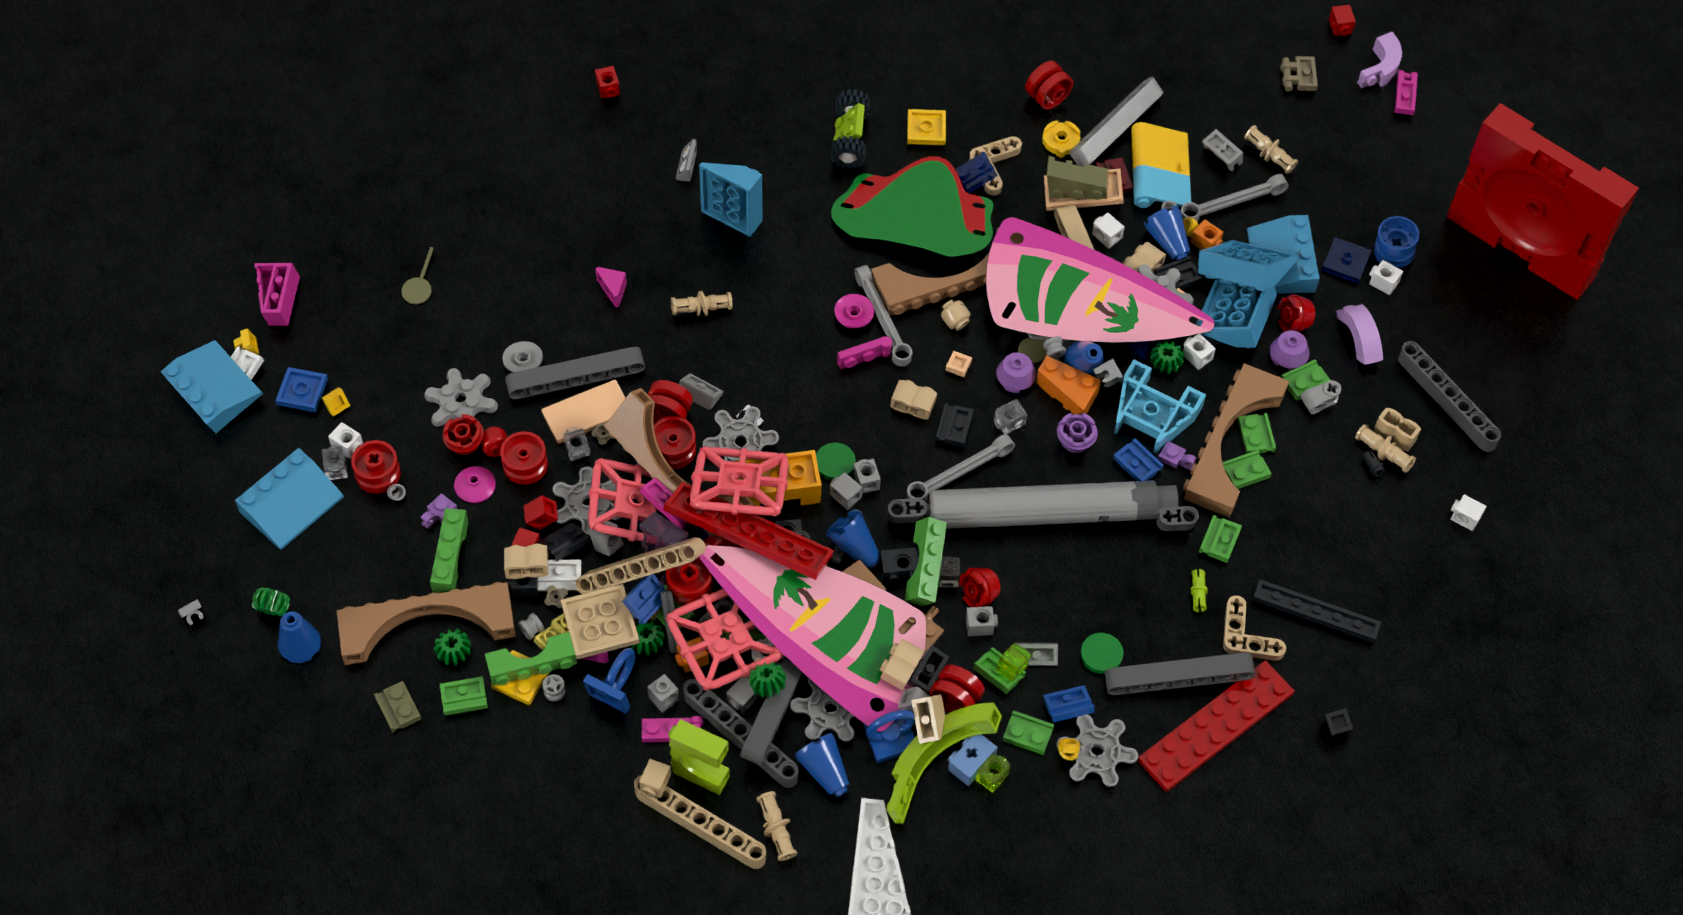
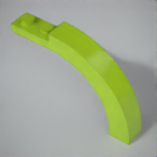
(957, 726)

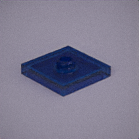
(1346, 260)

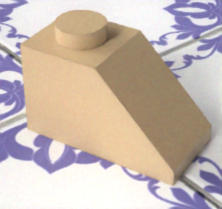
(929, 717)

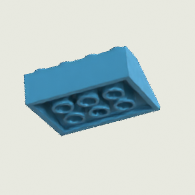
(732, 195)
(1293, 236)
(1245, 264)
(1237, 313)
(212, 384)
(288, 499)

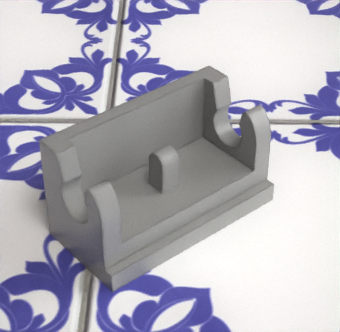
(1223, 149)
(1110, 373)

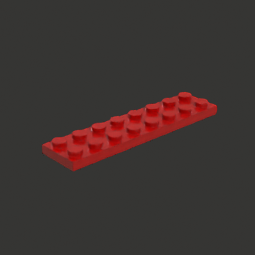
(753, 533)
(1215, 726)

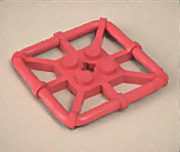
(729, 484)
(622, 497)
(719, 648)

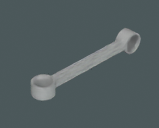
(1275, 185)
(865, 280)
(1000, 447)

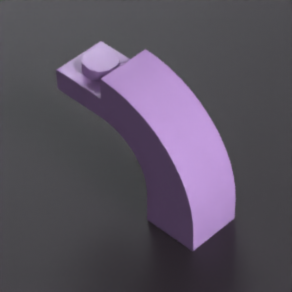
(1390, 53)
(1364, 332)

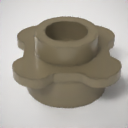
(602, 439)
(552, 591)

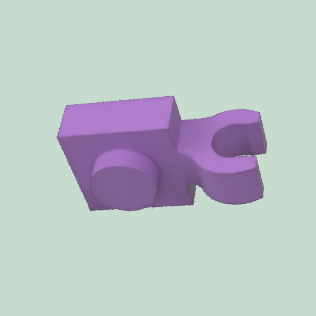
(1175, 455)
(436, 510)

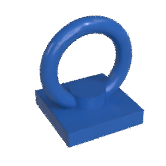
(608, 690)
(893, 740)

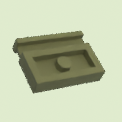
(397, 706)

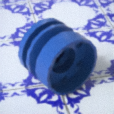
(1396, 241)

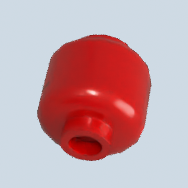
(492, 441)

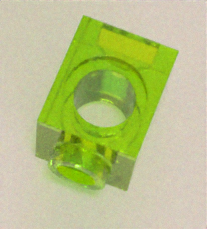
(1013, 662)
(988, 779)

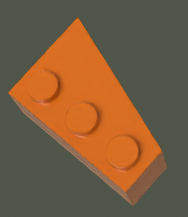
(1068, 385)

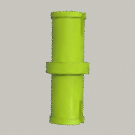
(1199, 590)

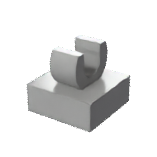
(190, 609)

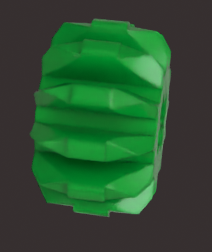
(1166, 357)
(270, 601)
(654, 638)
(460, 649)
(767, 679)

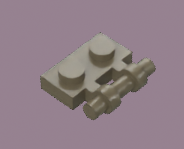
(1305, 73)

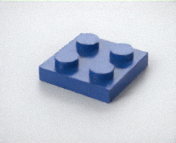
(301, 389)

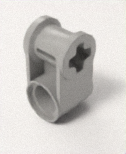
(1321, 396)

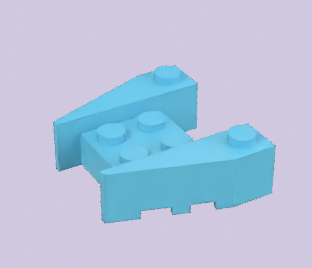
(1154, 411)

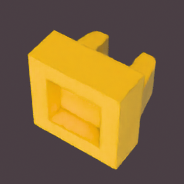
(247, 341)
(336, 401)

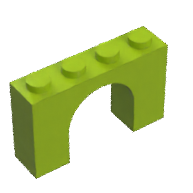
(698, 756)

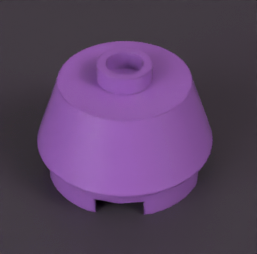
(1289, 350)
(1016, 372)
(1077, 432)

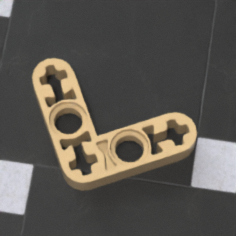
(1001, 145)
(1239, 637)

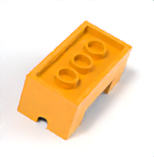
(802, 478)

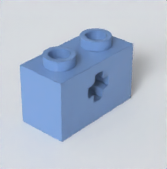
(963, 764)

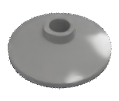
(522, 356)

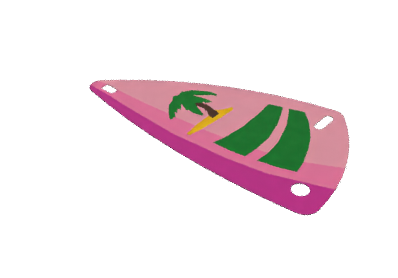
(1079, 292)
(827, 626)

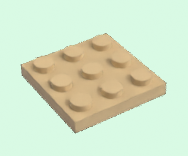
(599, 621)

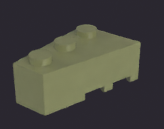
(1076, 181)

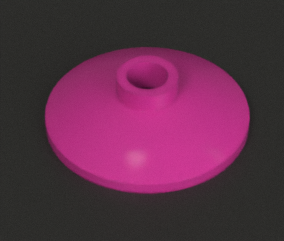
(857, 305)
(477, 491)

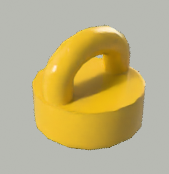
(1190, 225)
(1069, 745)

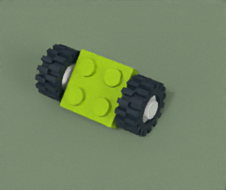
(846, 147)

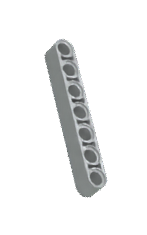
(1116, 122)

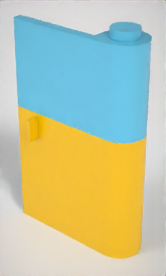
(1160, 165)

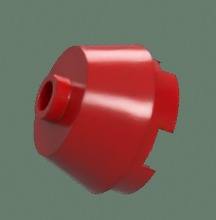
(1295, 313)
(463, 434)
(979, 586)

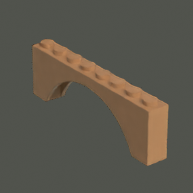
(906, 291)
(634, 430)
(1210, 484)
(365, 625)

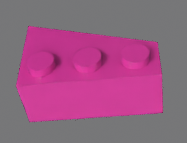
(277, 291)

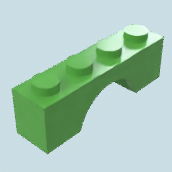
(445, 565)
(924, 582)
(506, 667)

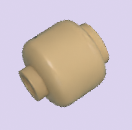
(955, 314)

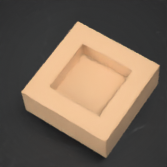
(958, 363)

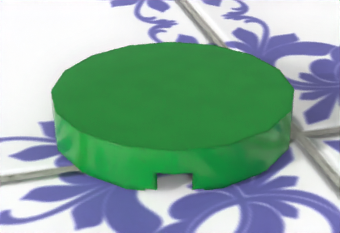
(834, 460)
(1101, 652)

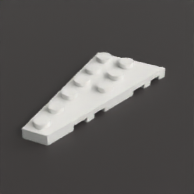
(876, 873)

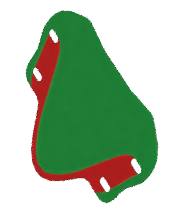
(917, 208)

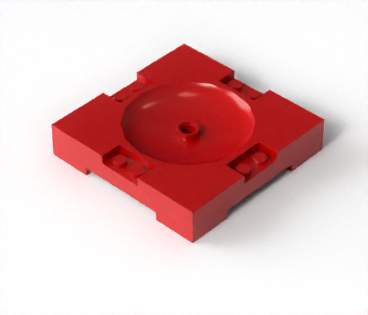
(1540, 201)

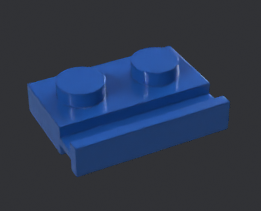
(1138, 461)
(644, 598)
(1068, 703)

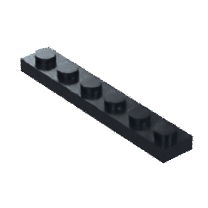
(1317, 611)

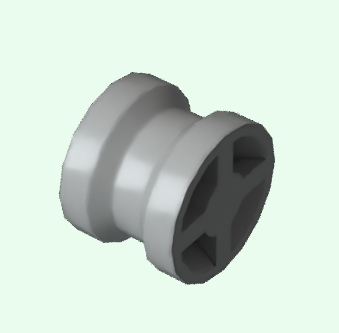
(1055, 347)
(531, 626)
(557, 684)

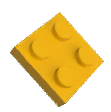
(926, 127)
(522, 690)

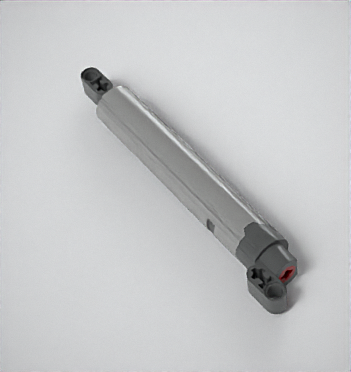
(1050, 505)

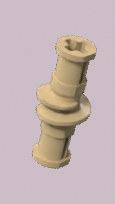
(1270, 149)
(701, 303)
(1385, 448)
(775, 826)

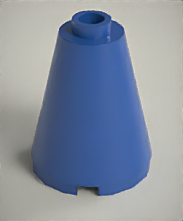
(1169, 232)
(1084, 356)
(854, 538)
(297, 638)
(825, 764)

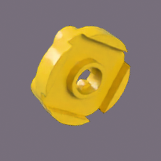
(1059, 146)

